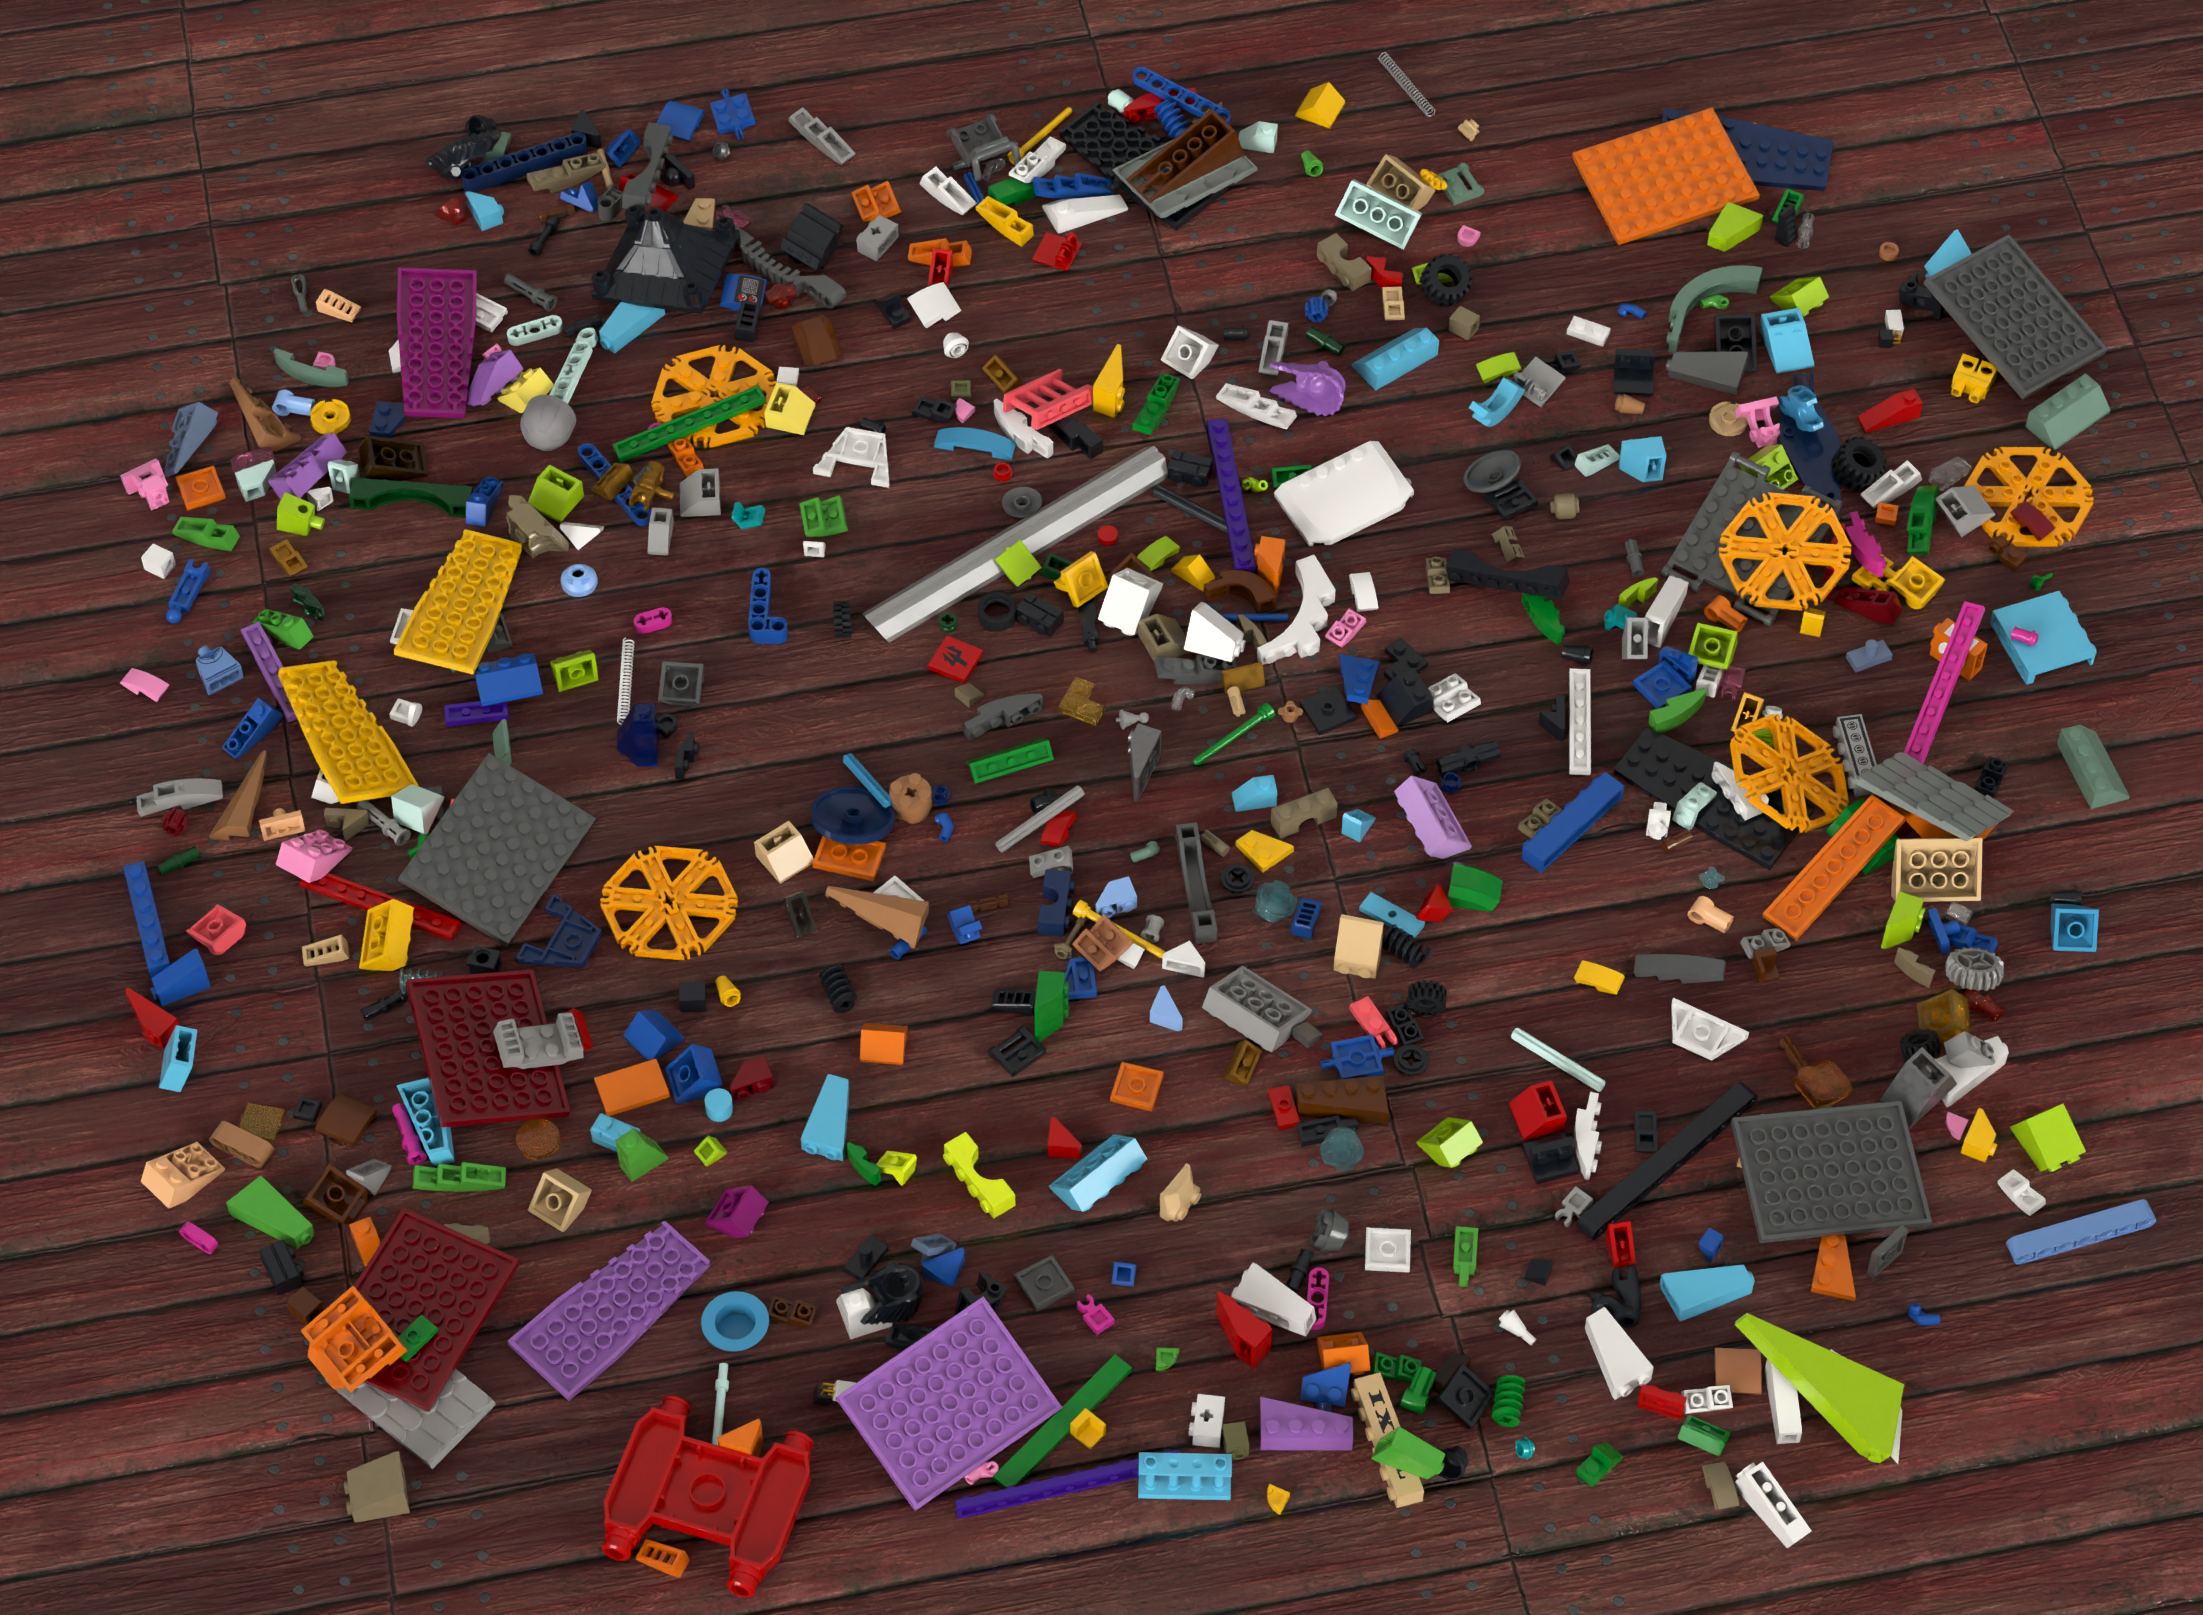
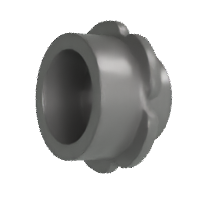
(721, 150)

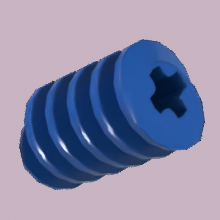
(1170, 118)

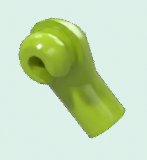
(1254, 485)

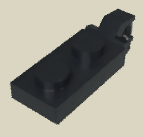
(1316, 1130)

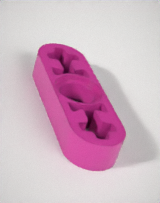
(1323, 1291)

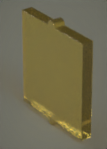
(262, 1121)

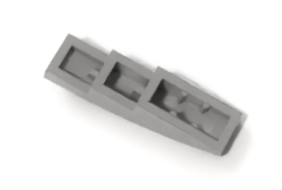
(821, 137)

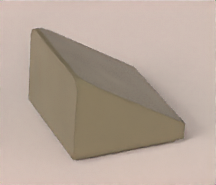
(968, 694)

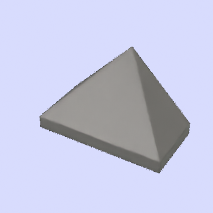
(370, 1174)

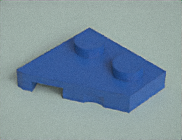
(1081, 979)
(1327, 1385)

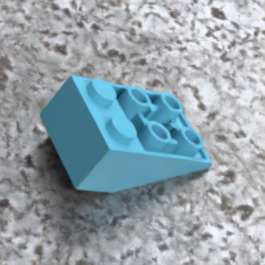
(1786, 340)

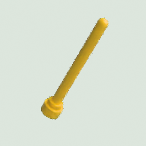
(1042, 133)
(1083, 910)

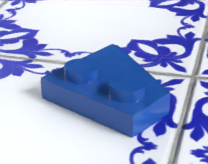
(1681, 662)

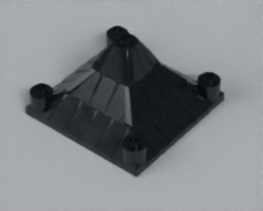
(665, 262)

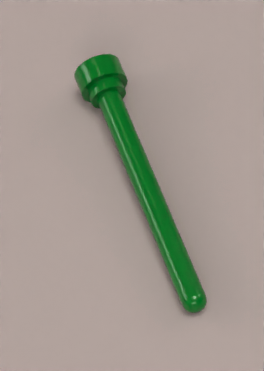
(1264, 713)

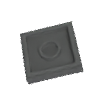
(1887, 1251)
(1044, 1283)

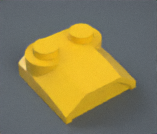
(1917, 583)

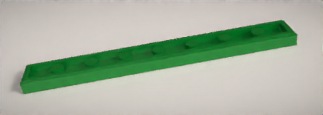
(689, 423)
(1059, 1425)

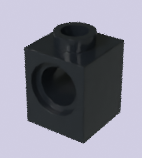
(491, 958)

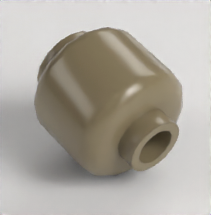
(1565, 506)

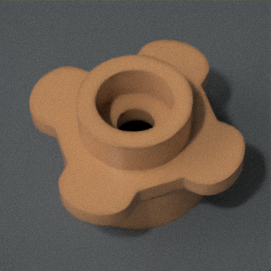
(1290, 716)

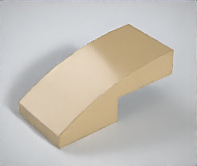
(1393, 303)

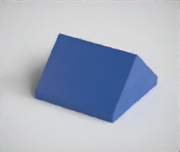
(652, 1034)

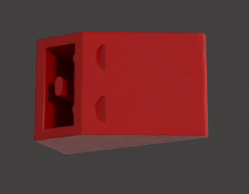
(1245, 1332)

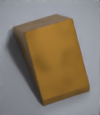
(1749, 710)

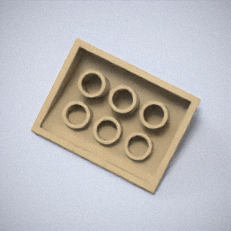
(1938, 869)

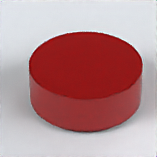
(1107, 535)

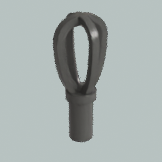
(301, 297)

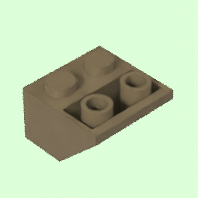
(1162, 636)

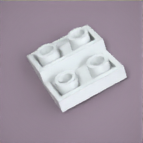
(934, 304)
(1453, 697)

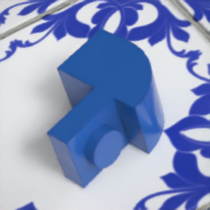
(964, 924)

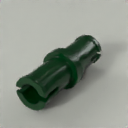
(1325, 341)
(178, 860)

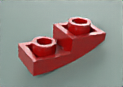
(1057, 828)

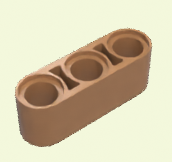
(241, 1144)

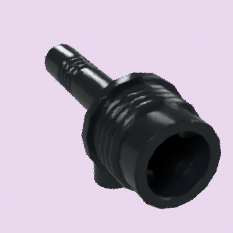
(1042, 801)

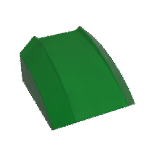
(1474, 888)

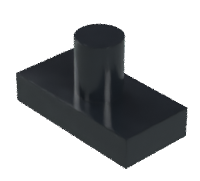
(866, 1258)

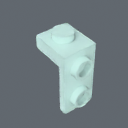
(1691, 804)

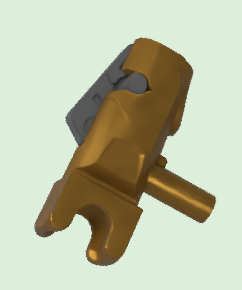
(647, 485)

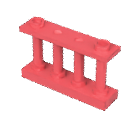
(1048, 411)

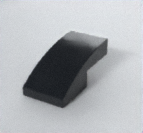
(1564, 362)
(935, 411)
(1645, 1131)

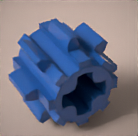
(1316, 309)

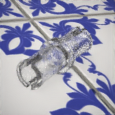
(1805, 231)

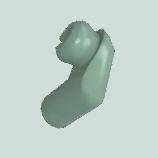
(1151, 850)

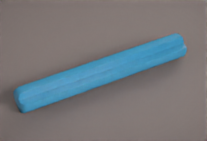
(867, 780)

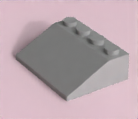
(1255, 1008)

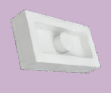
(1588, 331)

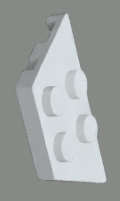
(1703, 1032)

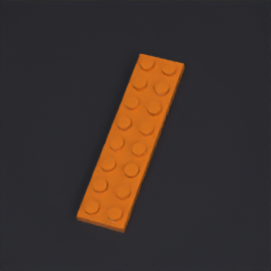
(1833, 867)

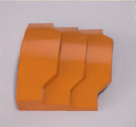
(351, 1341)

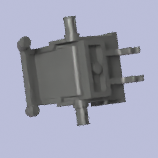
(980, 142)

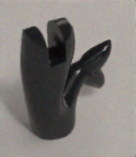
(1629, 1311)

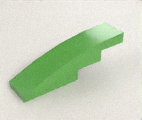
(459, 1178)

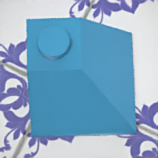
(2074, 927)

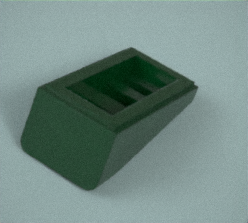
(1056, 561)

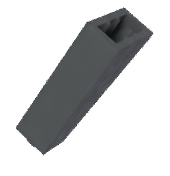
(1709, 369)

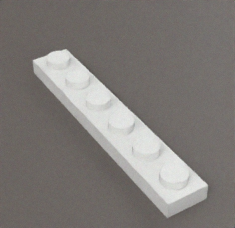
(1579, 722)

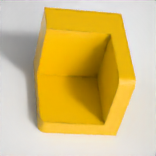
(1088, 1428)

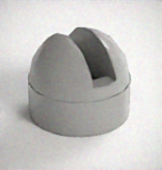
(1325, 295)

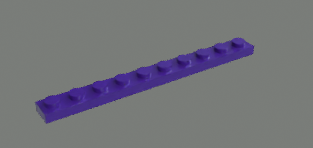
(1231, 495)
(1049, 1488)

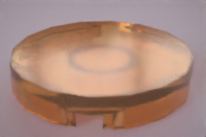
(538, 1139)

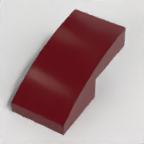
(2035, 521)

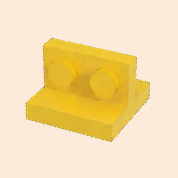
(1082, 579)

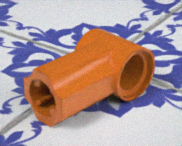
(1721, 610)

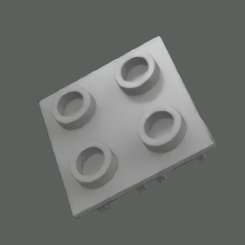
(1539, 381)

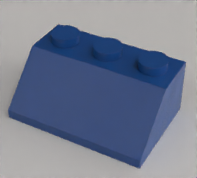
(508, 679)

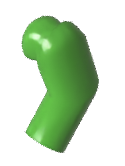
(1715, 301)

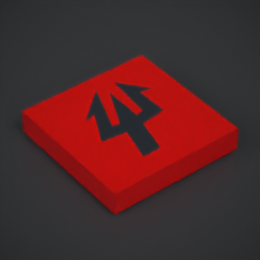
(955, 659)

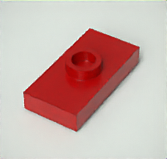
(1283, 1107)

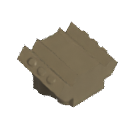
(532, 529)

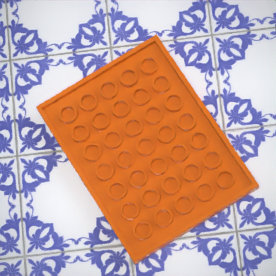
(1665, 176)

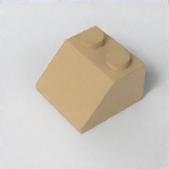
(559, 1199)

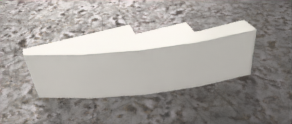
(1251, 404)

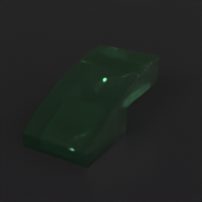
(311, 603)

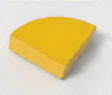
(1277, 1498)

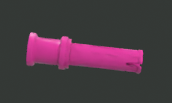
(410, 1141)

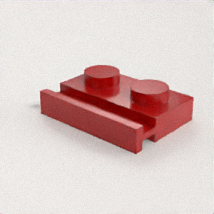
(1662, 1402)

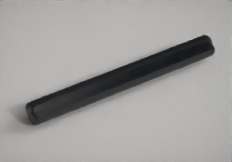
(1190, 507)

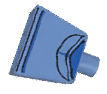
(217, 669)

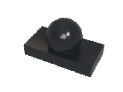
(677, 173)

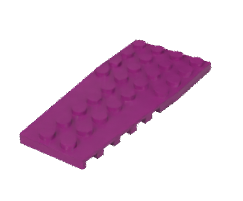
(436, 339)

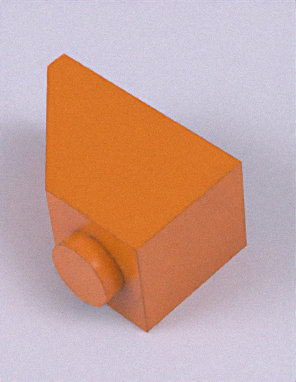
(365, 1238)

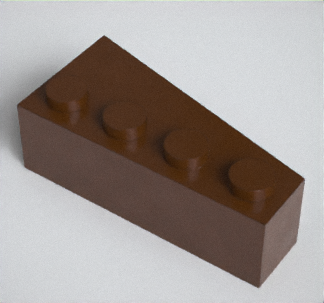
(1348, 1098)

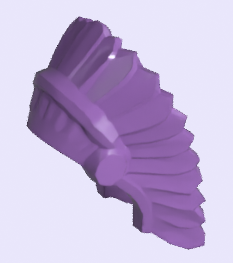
(1316, 387)

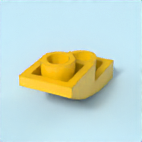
(1601, 977)

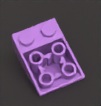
(492, 376)

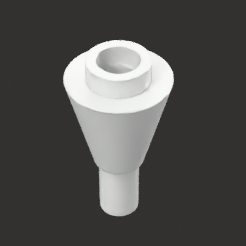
(1511, 1322)

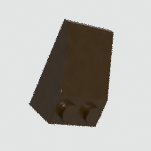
(392, 459)

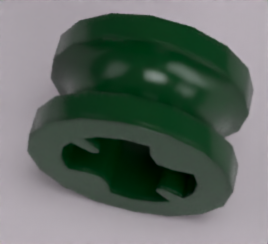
(947, 616)

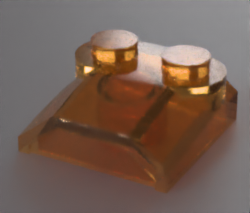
(1822, 1083)

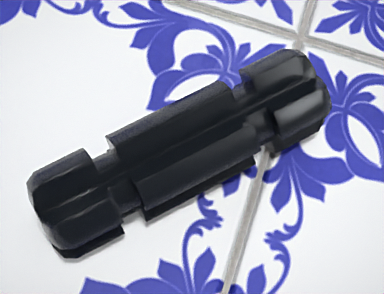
(579, 325)

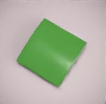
(823, 517)

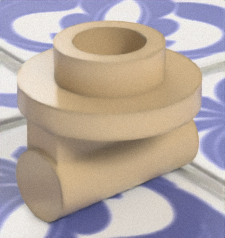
(1469, 129)

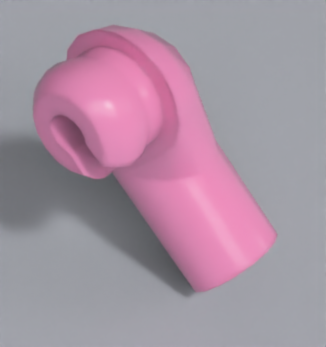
(985, 1470)

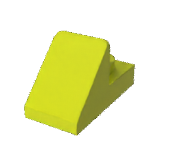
(899, 1164)

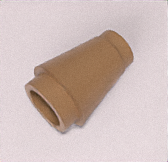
(1629, 405)

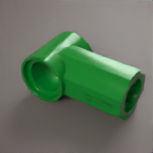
(1417, 1396)

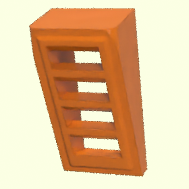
(675, 1564)

